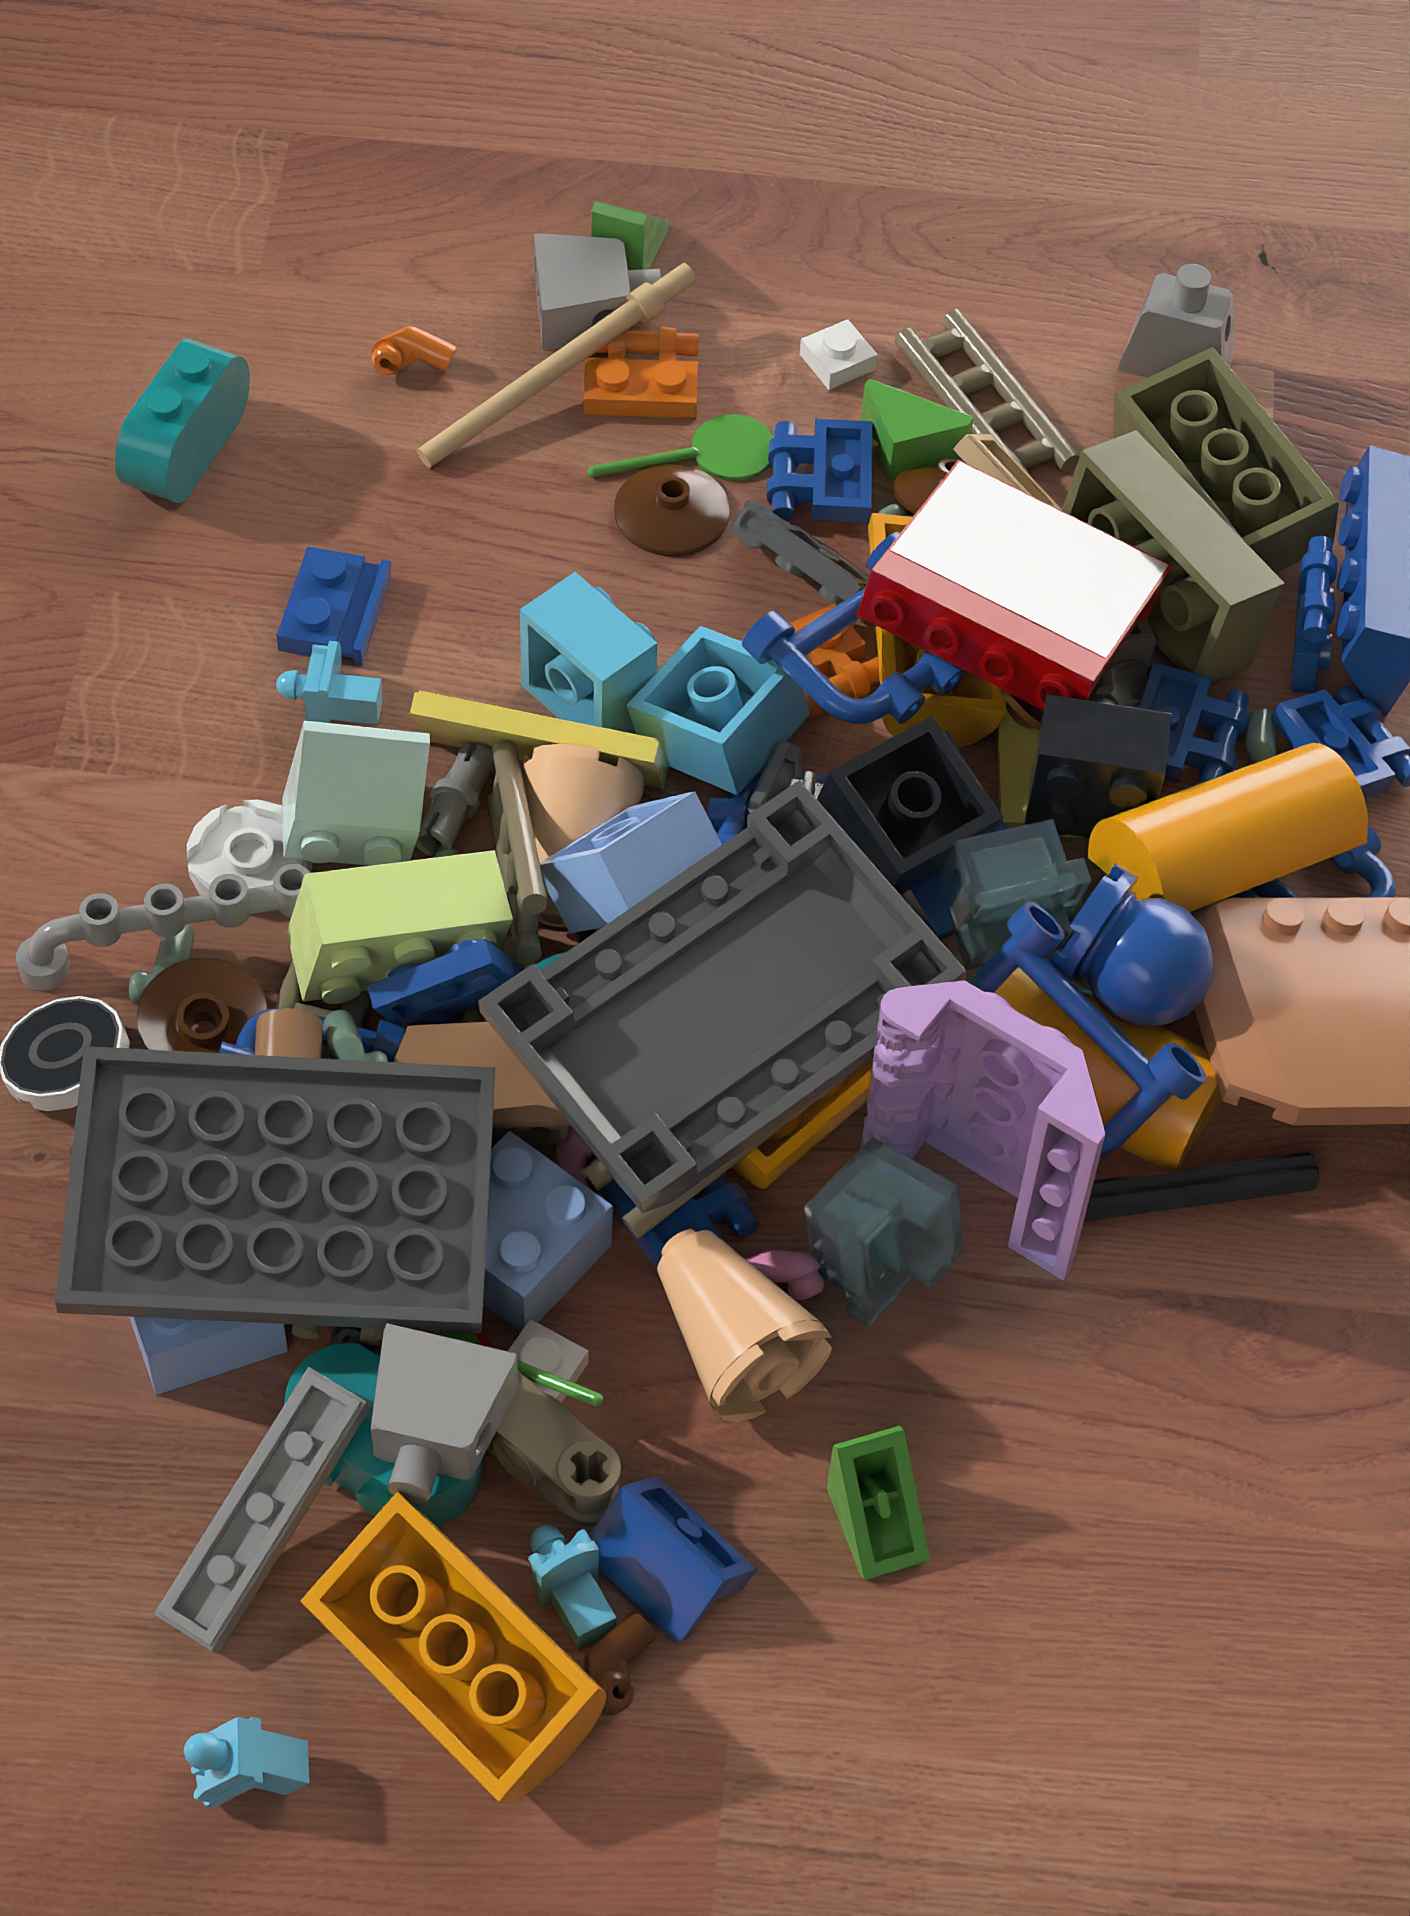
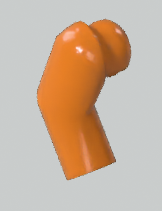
(409, 346)

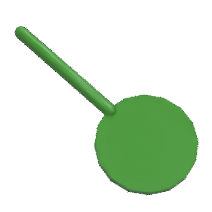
(723, 447)

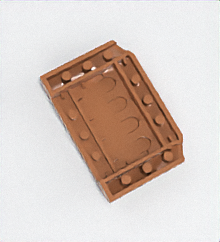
(1311, 1007)

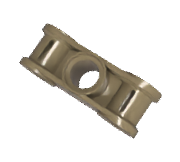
(554, 1451)

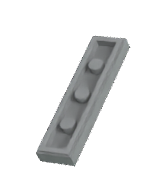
(263, 1510)

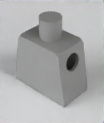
(580, 283)
(1179, 321)
(437, 1406)

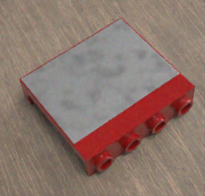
(1011, 588)

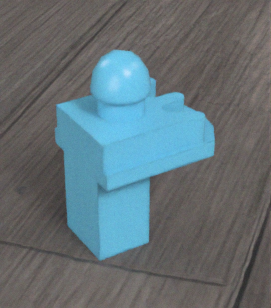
(331, 694)
(567, 1580)
(244, 1758)

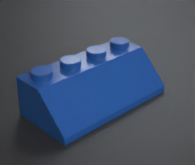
(1376, 576)

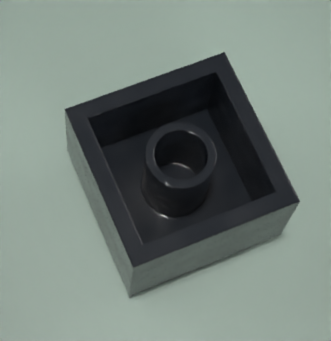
(1095, 762)
(909, 804)

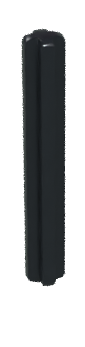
(1202, 1185)

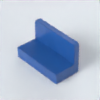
(666, 1556)

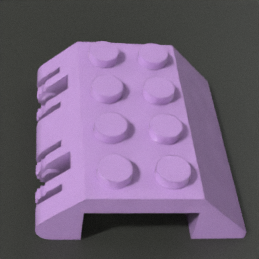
(997, 1099)

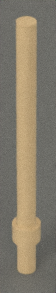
(641, 305)

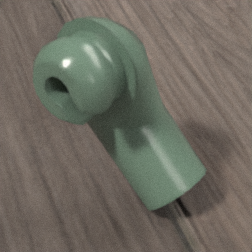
(170, 951)

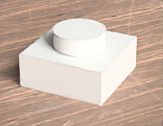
(838, 354)
(550, 1353)

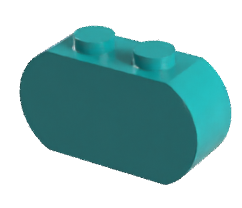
(182, 420)
(358, 1468)

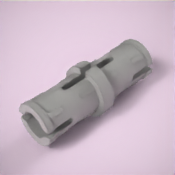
(455, 798)

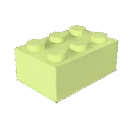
(373, 918)

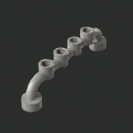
(44, 957)

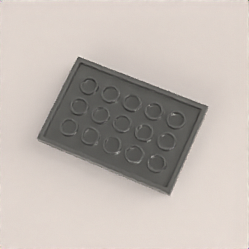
(278, 1190)

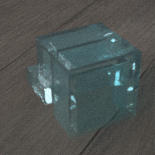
(993, 878)
(881, 1225)

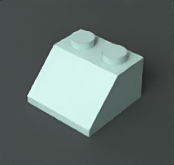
(354, 794)

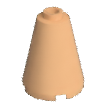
(571, 796)
(738, 1325)

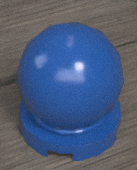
(1140, 956)

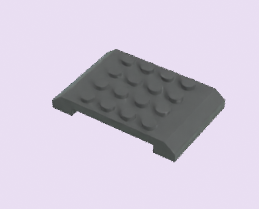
(720, 999)

